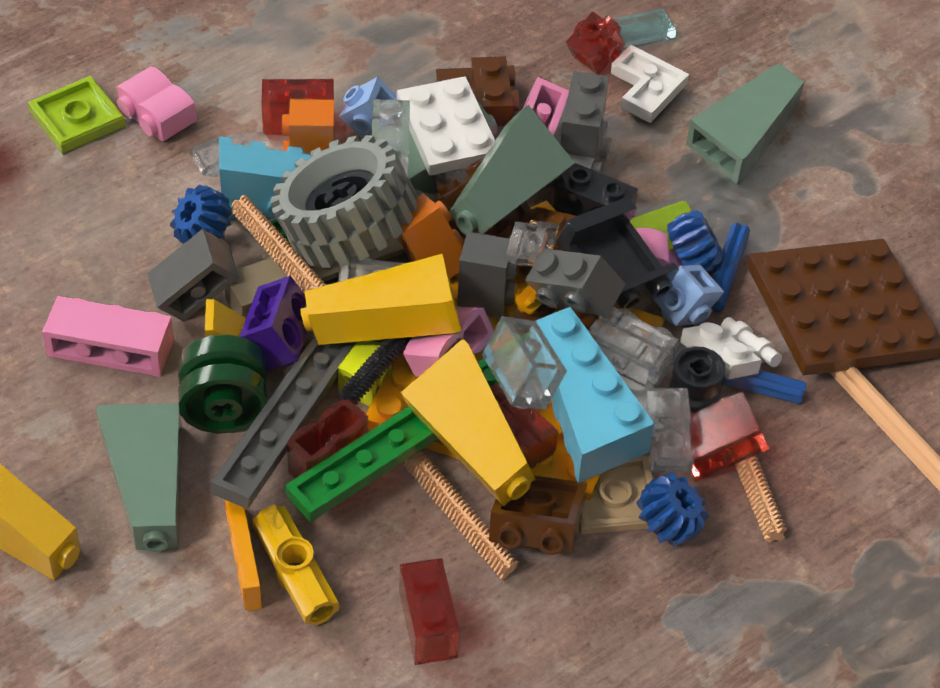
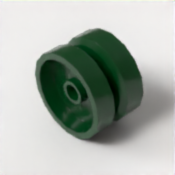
(222, 383)

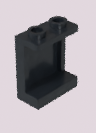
(612, 236)

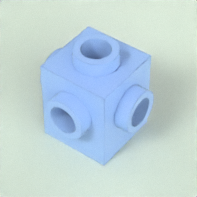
(359, 105)
(690, 297)

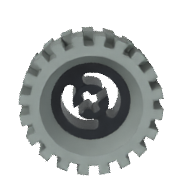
(344, 201)

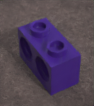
(277, 322)

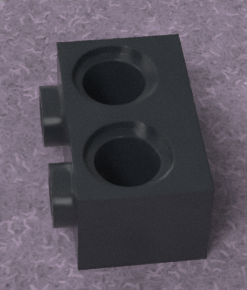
(585, 190)

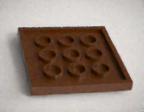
(844, 306)

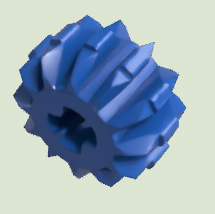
(201, 210)
(695, 240)
(672, 509)

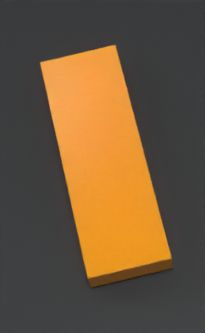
(243, 556)

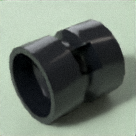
(701, 373)

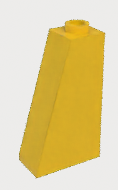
(384, 305)
(466, 418)

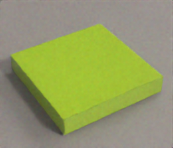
(76, 114)

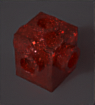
(596, 42)

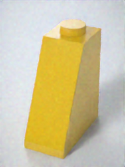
(34, 529)

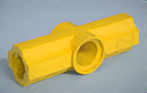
(304, 581)

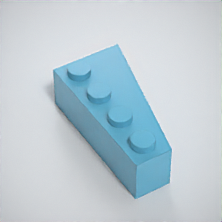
(254, 171)
(593, 403)

